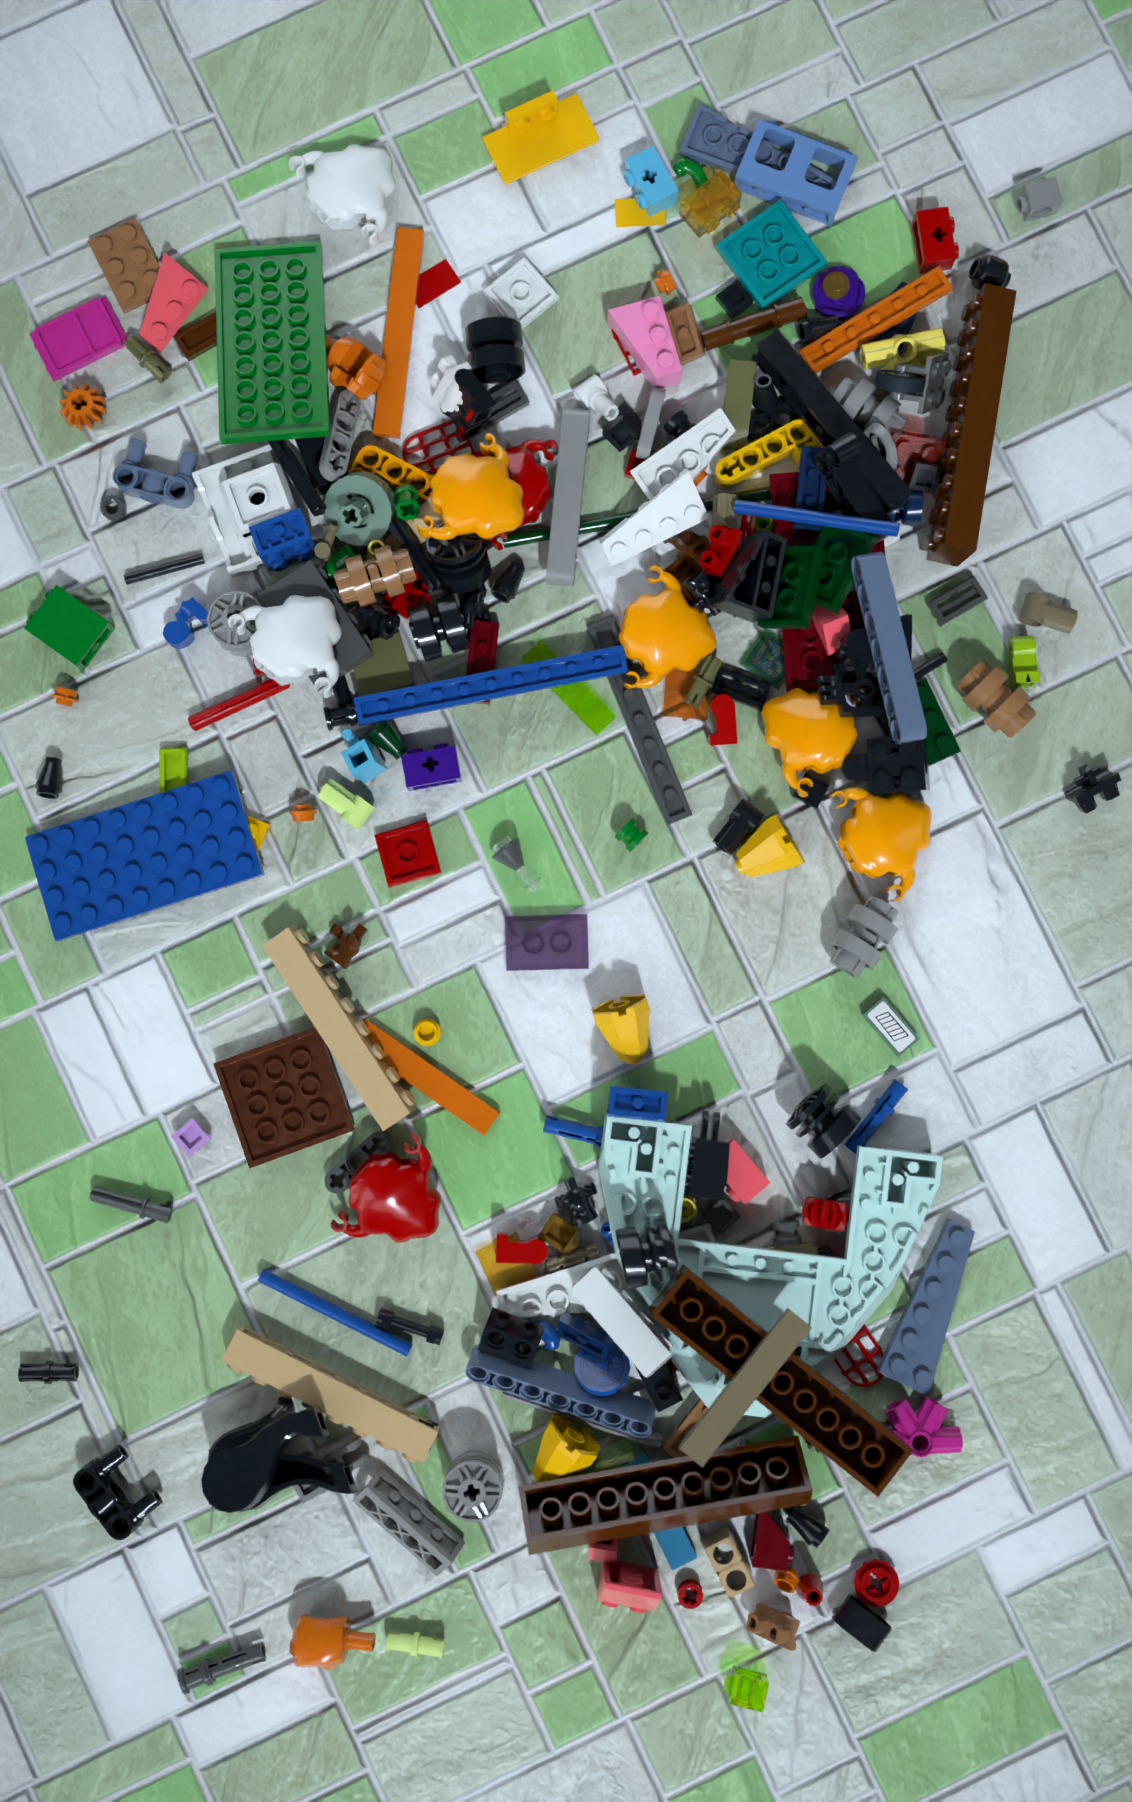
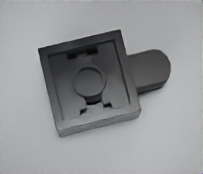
(890, 765)
(707, 1161)

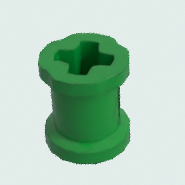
(407, 502)

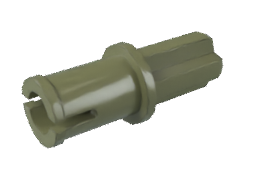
(147, 358)
(703, 681)

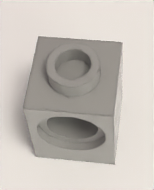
(1039, 199)

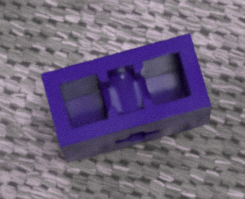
(445, 773)

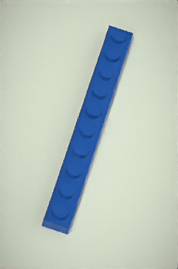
(490, 685)

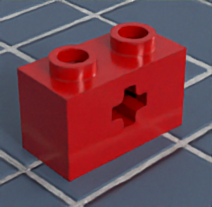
(934, 239)

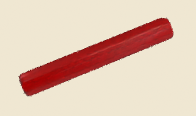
(235, 704)

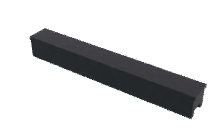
(826, 416)

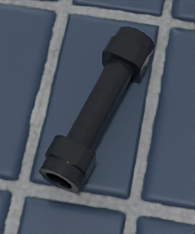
(387, 1318)

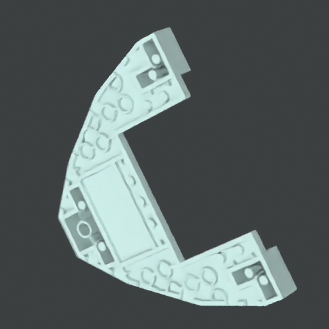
(891, 1195)

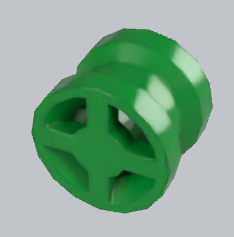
(631, 835)

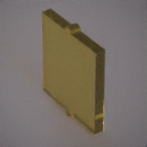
(503, 1274)

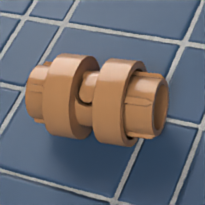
(354, 580)
(1005, 708)

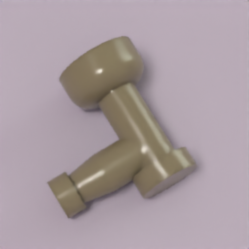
(326, 548)

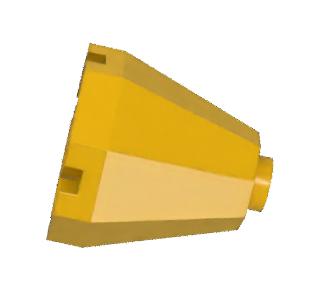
(768, 850)
(625, 1026)
(564, 1450)

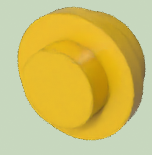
(427, 1032)

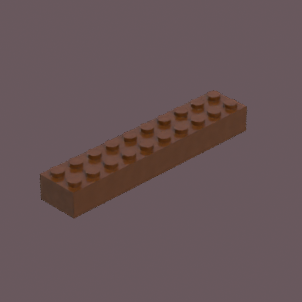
(970, 425)
(795, 1392)
(664, 1495)

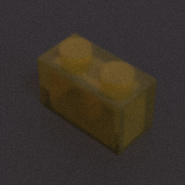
(710, 204)

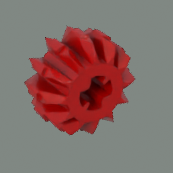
(825, 1213)

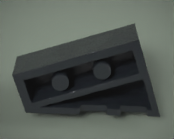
(752, 578)

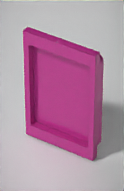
(78, 338)

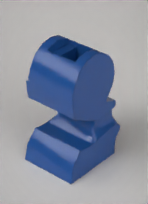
(179, 632)

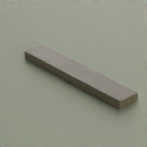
(744, 1387)

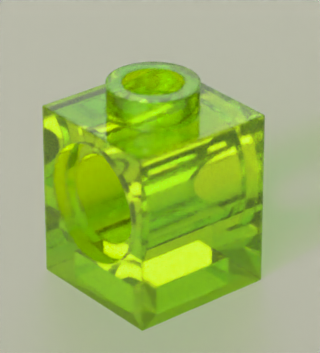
(746, 1688)

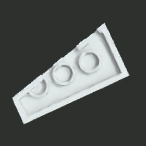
(689, 451)

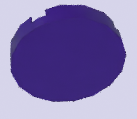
(844, 307)

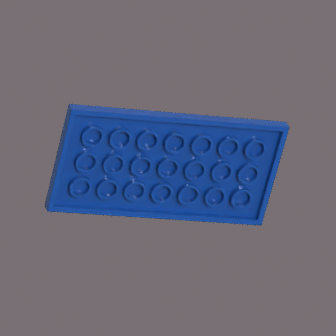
(144, 856)

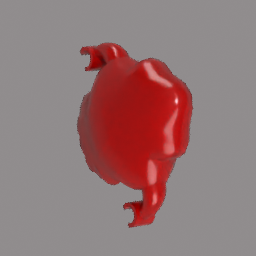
(530, 476)
(393, 1197)

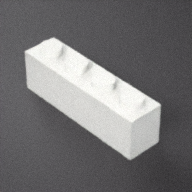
(622, 1322)

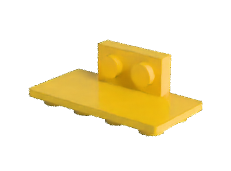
(539, 135)

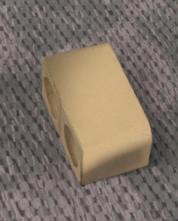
(726, 1536)

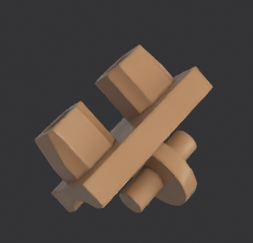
(773, 1626)

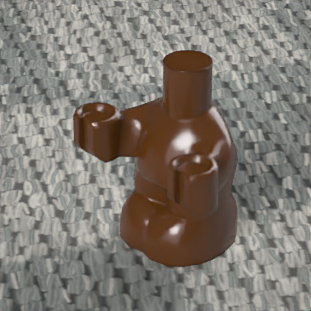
(347, 945)

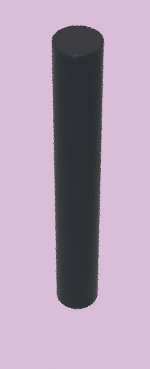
(164, 569)

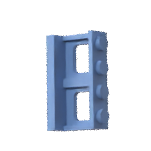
(790, 182)

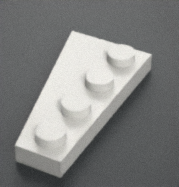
(662, 517)

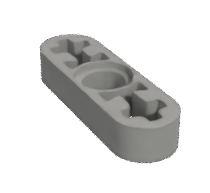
(650, 423)

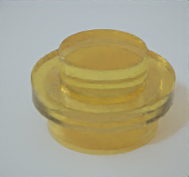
(836, 285)

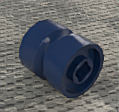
(912, 511)

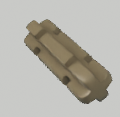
(573, 1257)

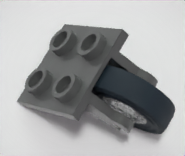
(907, 384)

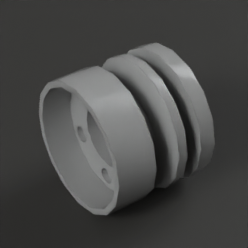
(218, 614)
(484, 1474)

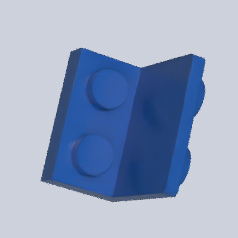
(283, 540)

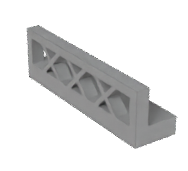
(412, 1520)

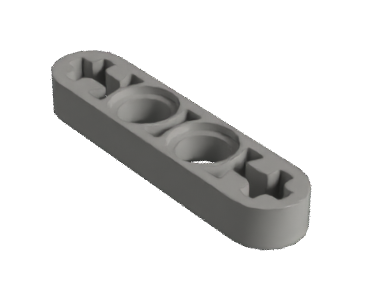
(344, 437)

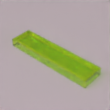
(575, 696)

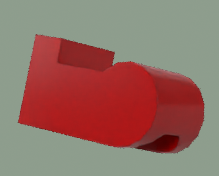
(725, 726)
(520, 1251)

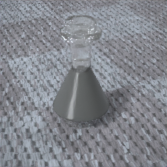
(509, 854)

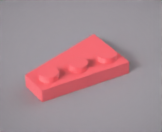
(170, 304)

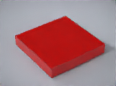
(407, 854)

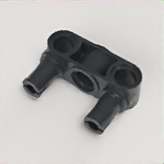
(108, 1500)

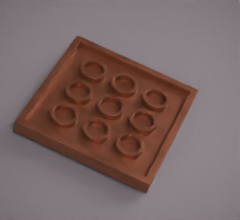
(284, 1097)

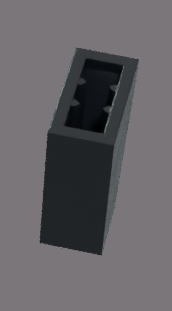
(855, 650)

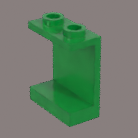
(69, 627)

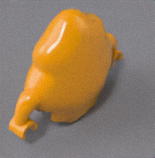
(475, 495)
(664, 632)
(807, 734)
(884, 835)

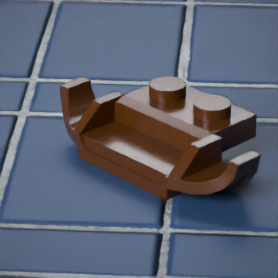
(690, 550)

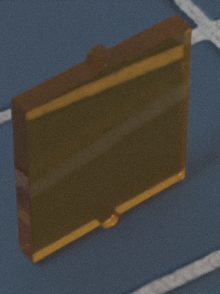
(676, 689)

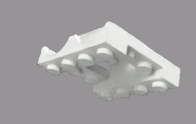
(227, 498)

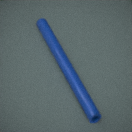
(816, 518)
(335, 1312)

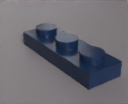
(810, 487)

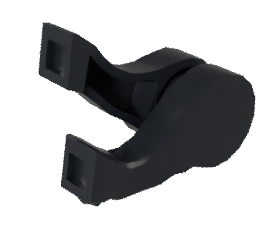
(248, 1463)

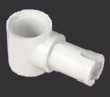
(594, 395)

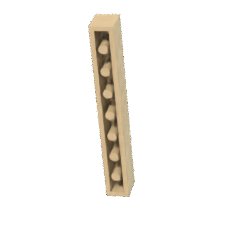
(340, 1027)
(334, 1394)

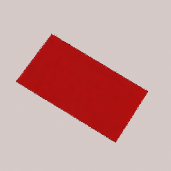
(436, 282)

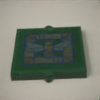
(766, 659)

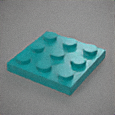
(771, 255)

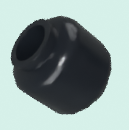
(989, 270)

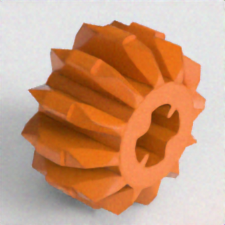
(77, 400)

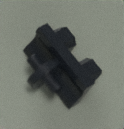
(1091, 783)

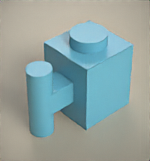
(362, 757)

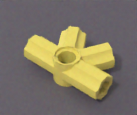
(919, 344)

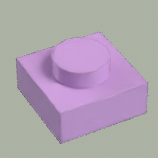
(191, 1137)

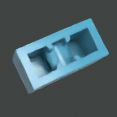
(651, 181)

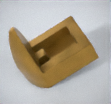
(560, 1234)

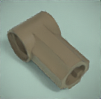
(723, 511)
(1040, 611)

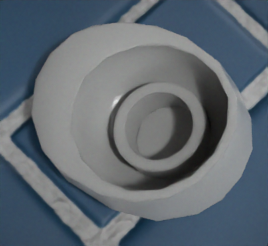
(883, 442)

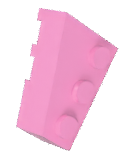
(648, 339)

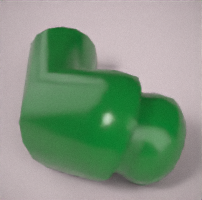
(692, 168)

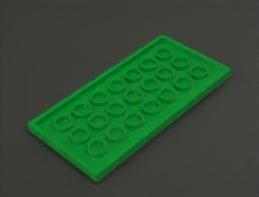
(271, 343)

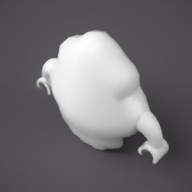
(349, 187)
(294, 640)

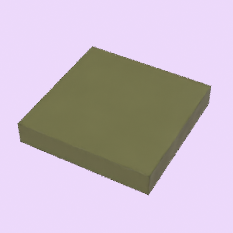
(386, 669)

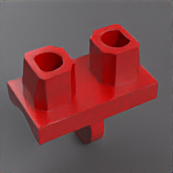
(721, 550)
(414, 594)

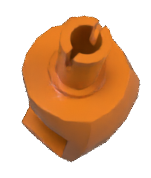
(355, 367)
(326, 1641)

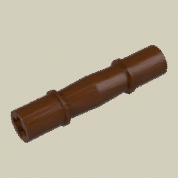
(753, 323)

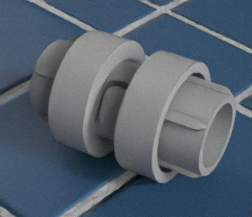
(866, 408)
(858, 945)

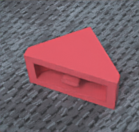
(830, 627)

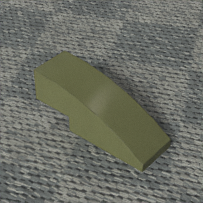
(739, 400)

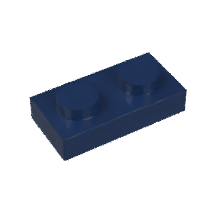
(585, 1336)

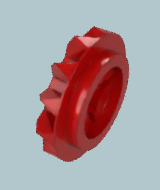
(889, 1584)

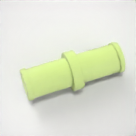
(415, 1644)

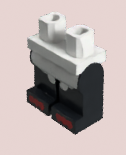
(462, 397)

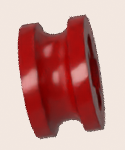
(693, 1584)

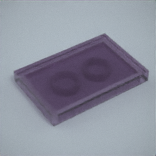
(546, 942)

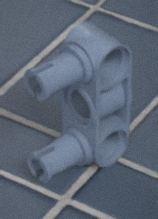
(155, 485)

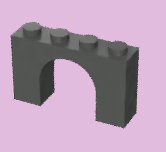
(309, 582)

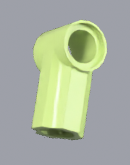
(351, 807)

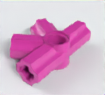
(926, 1423)

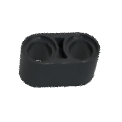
(862, 1623)

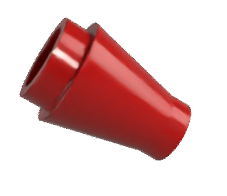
(809, 1583)

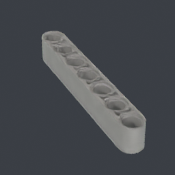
(568, 497)

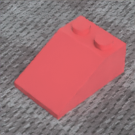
(629, 1586)

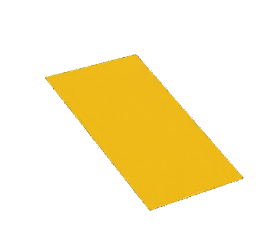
(630, 215)

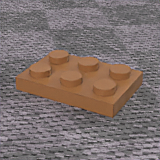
(127, 264)

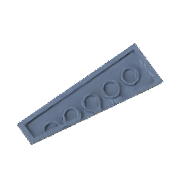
(723, 145)
(921, 1331)

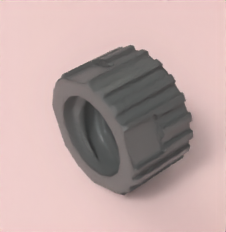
(121, 508)

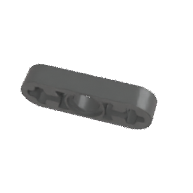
(338, 1170)

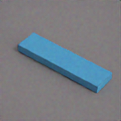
(674, 1541)

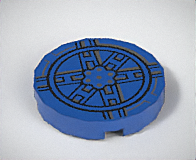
(602, 1376)

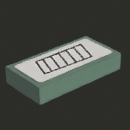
(890, 1026)

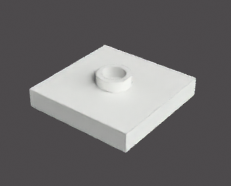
(521, 293)

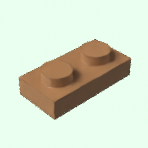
(685, 333)

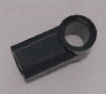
(741, 822)

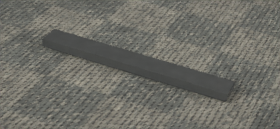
(643, 730)

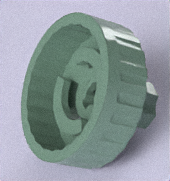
(366, 525)

